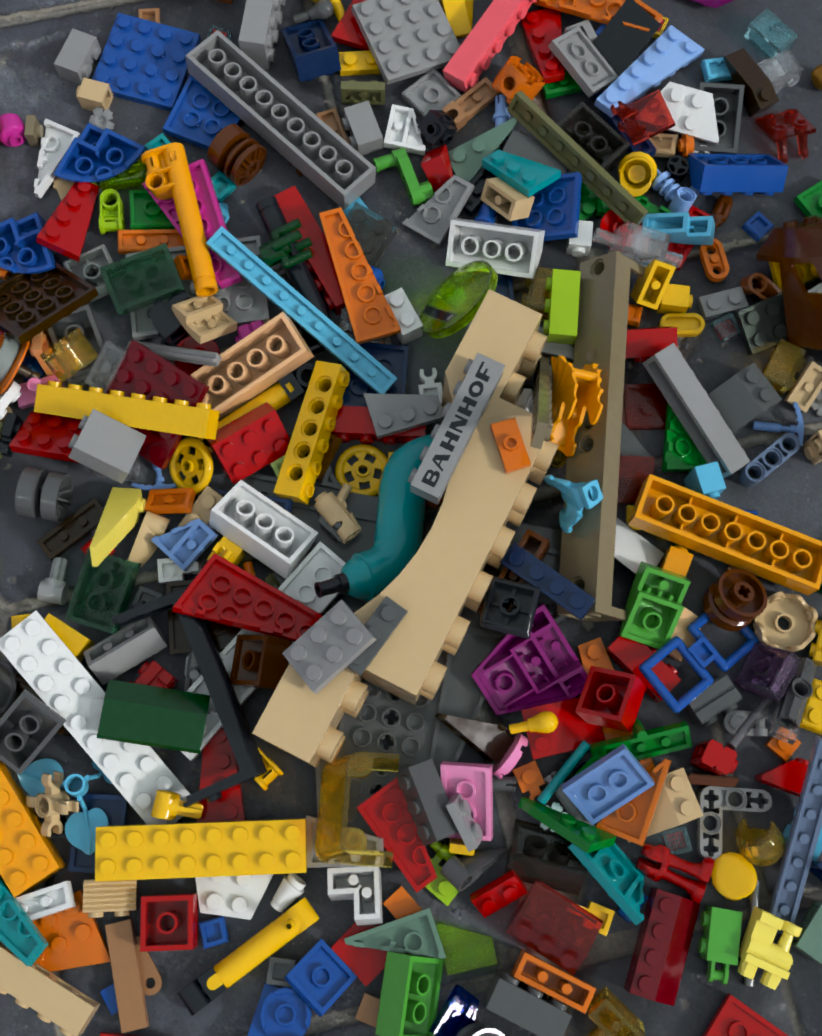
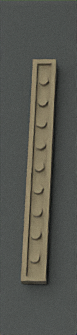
(542, 405)

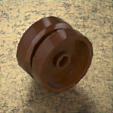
(735, 600)

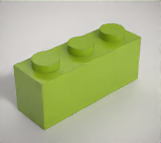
(562, 306)

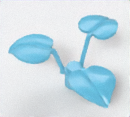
(80, 826)

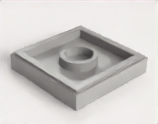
(430, 93)

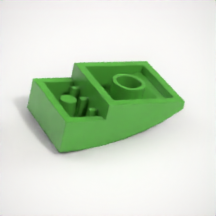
(654, 605)

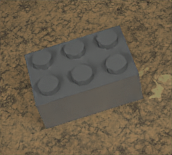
(526, 1006)

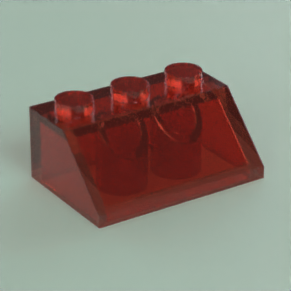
(554, 926)

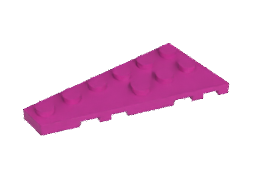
(210, 215)

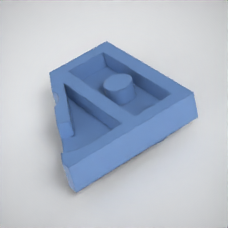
(186, 543)

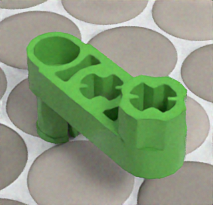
(417, 192)

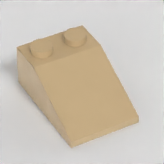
(676, 803)

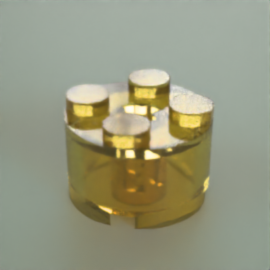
(69, 355)

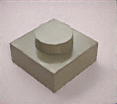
(33, 131)

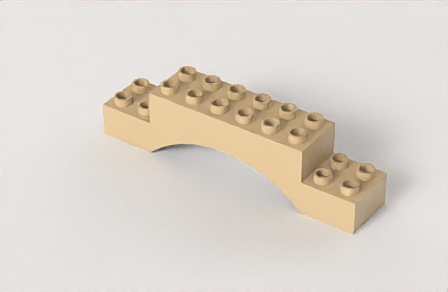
(450, 561)

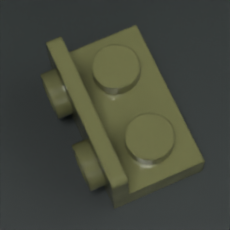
(356, 92)

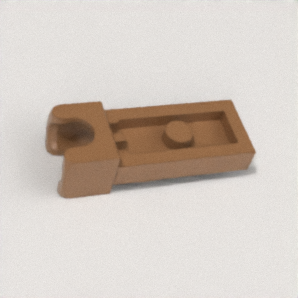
(471, 103)

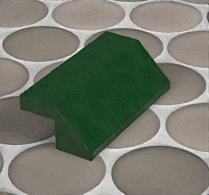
(153, 716)

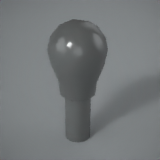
(320, 10)

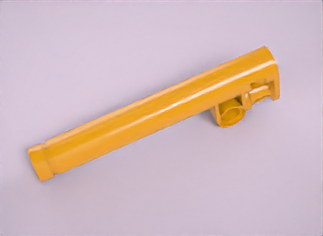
(171, 170)

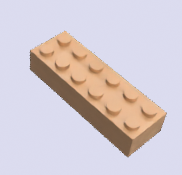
(254, 365)

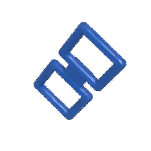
(698, 657)

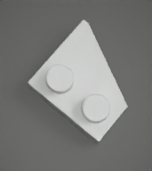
(403, 131)

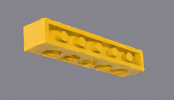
(309, 420)

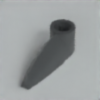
(467, 869)

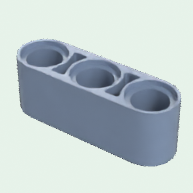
(776, 453)

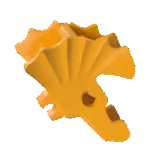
(571, 395)

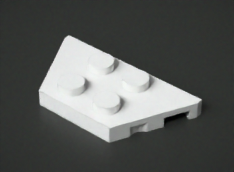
(692, 112)

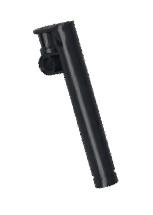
(298, 275)

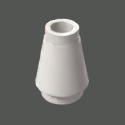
(288, 891)

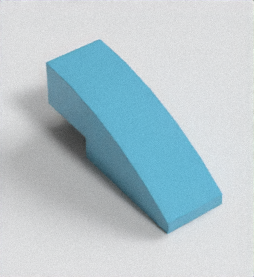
(682, 227)

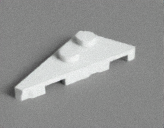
(53, 148)

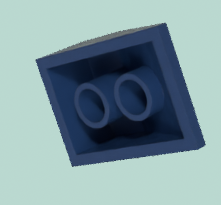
(311, 49)

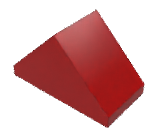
(437, 166)

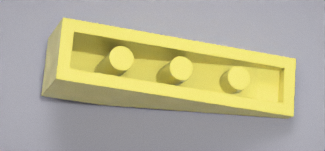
(117, 520)

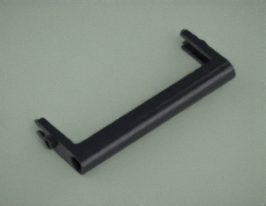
(220, 689)

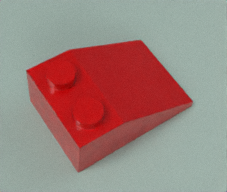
(567, 735)

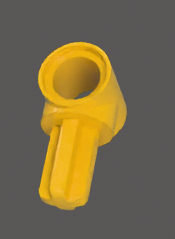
(168, 805)

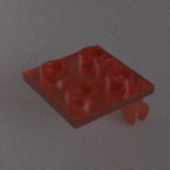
(644, 117)
(785, 125)

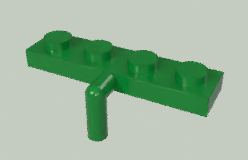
(650, 742)

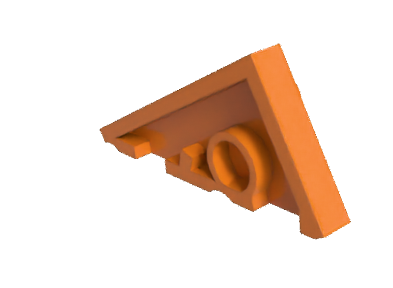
(635, 817)

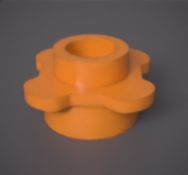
(685, 145)

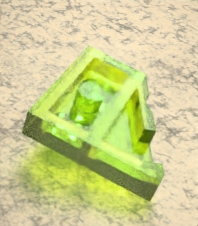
(131, 177)
(465, 949)

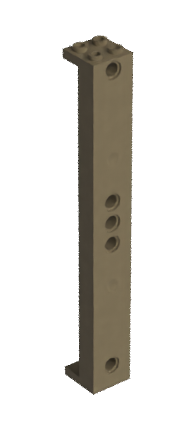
(600, 339)

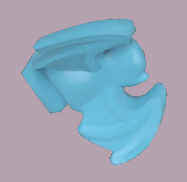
(576, 498)

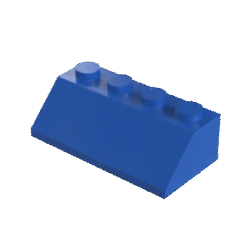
(736, 173)

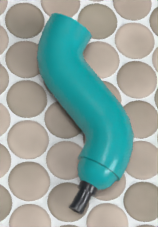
(397, 530)

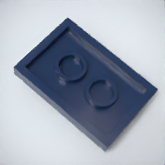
(116, 811)

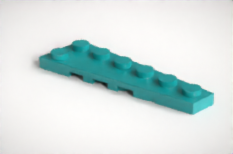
(18, 930)

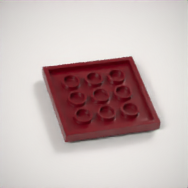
(153, 375)

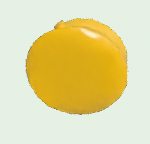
(637, 173)
(733, 876)

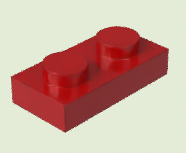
(498, 893)

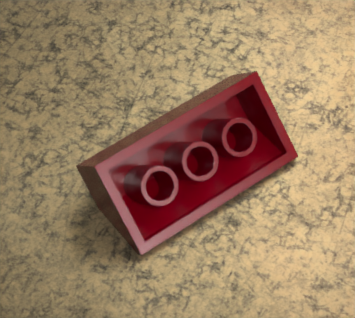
(662, 947)

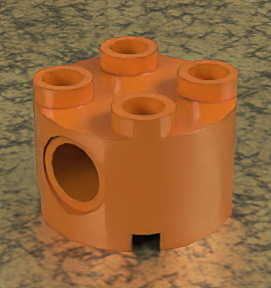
(516, 78)

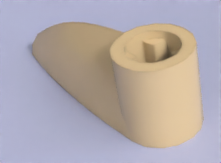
(143, 547)

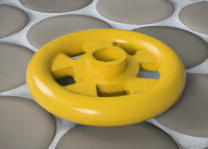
(360, 452)
(191, 465)

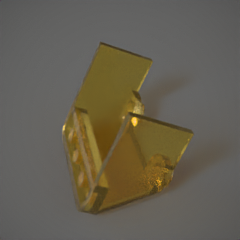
(334, 840)

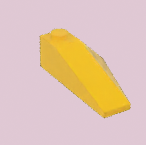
(459, 15)

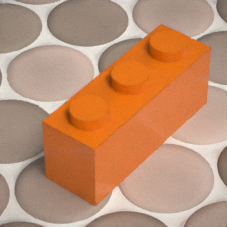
(553, 981)

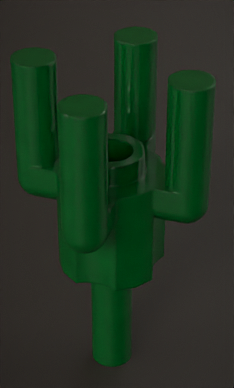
(279, 247)

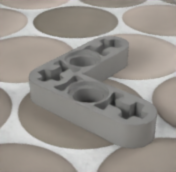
(722, 803)

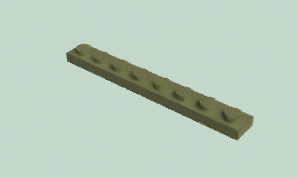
(576, 159)

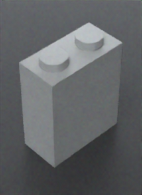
(106, 445)

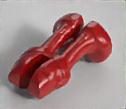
(665, 859)

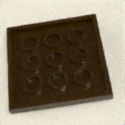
(39, 300)

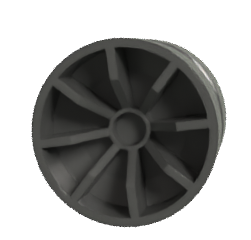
(44, 494)

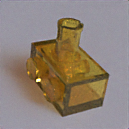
(613, 1017)

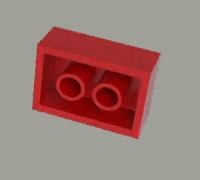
(250, 442)

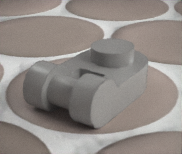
(735, 718)

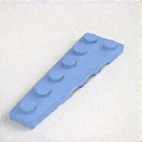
(654, 65)

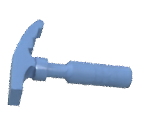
(776, 427)
(159, 480)

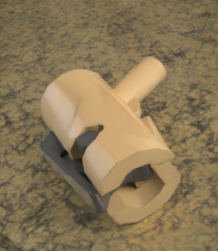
(335, 516)

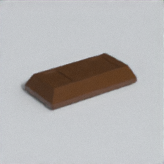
(712, 780)

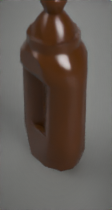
(721, 210)

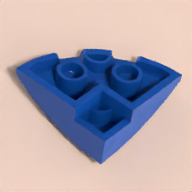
(98, 156)
(19, 247)

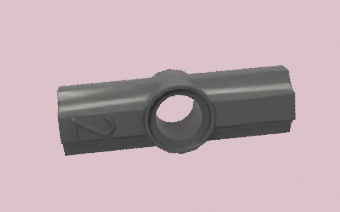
(796, 695)

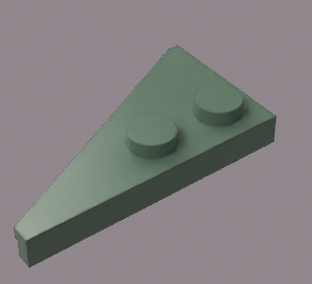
(468, 157)
(410, 934)

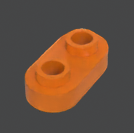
(714, 261)

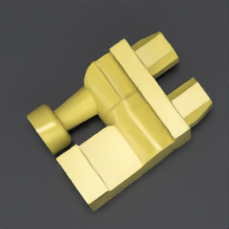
(760, 951)

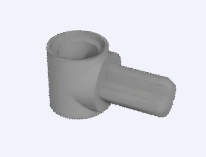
(54, 588)

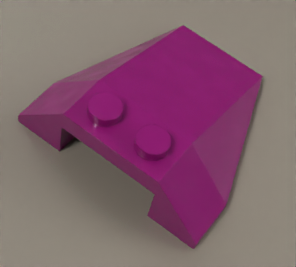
(531, 670)

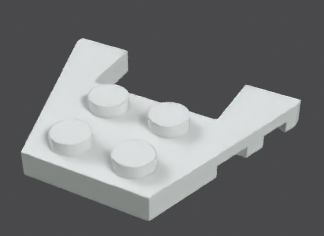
(231, 894)

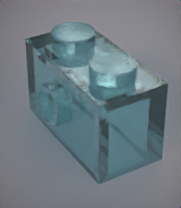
(770, 34)

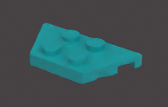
(616, 876)

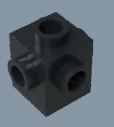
(437, 128)

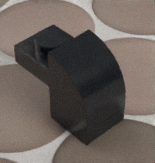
(166, 321)

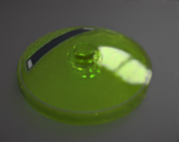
(457, 299)

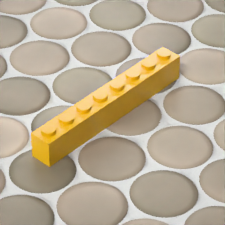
(133, 411)

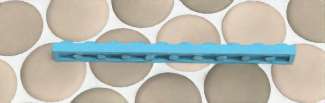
(301, 311)

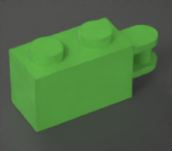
(720, 940)

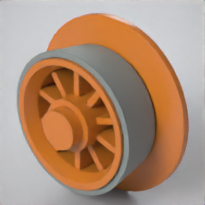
(10, 361)

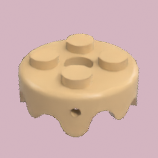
(800, 619)

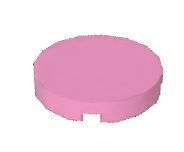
(511, 757)

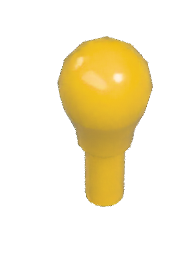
(543, 723)

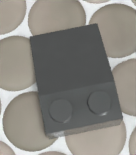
(728, 110)
(86, 321)
(744, 398)
(26, 730)

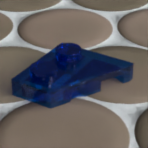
(456, 1013)

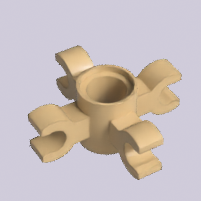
(52, 803)

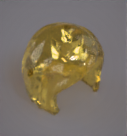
(760, 845)

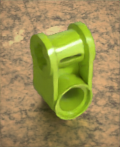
(111, 216)

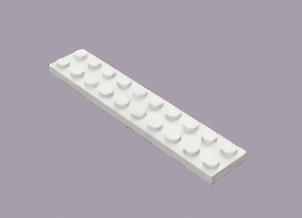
(316, 567)
(79, 699)

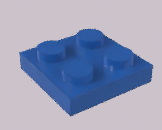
(320, 977)

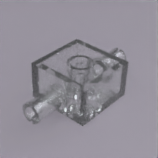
(639, 244)

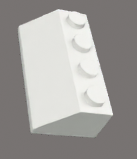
(505, 247)
(262, 528)

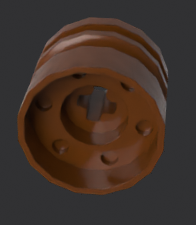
(236, 154)

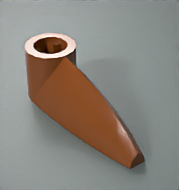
(763, 288)

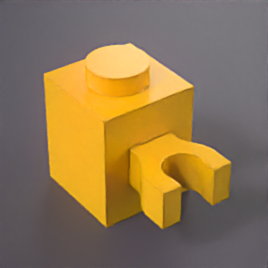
(228, 551)

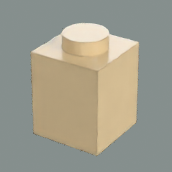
(94, 94)

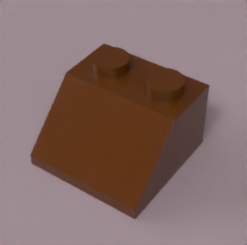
(259, 661)

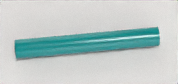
(564, 772)

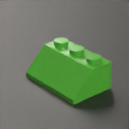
(409, 995)

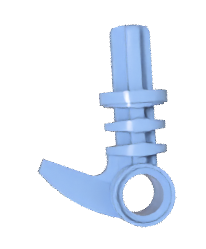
(681, 197)

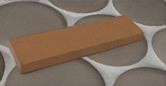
(127, 976)

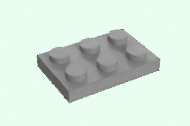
(583, 61)
(329, 646)

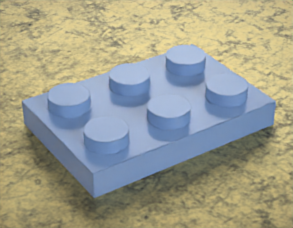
(607, 784)

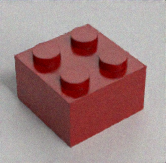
(611, 698)
(169, 922)

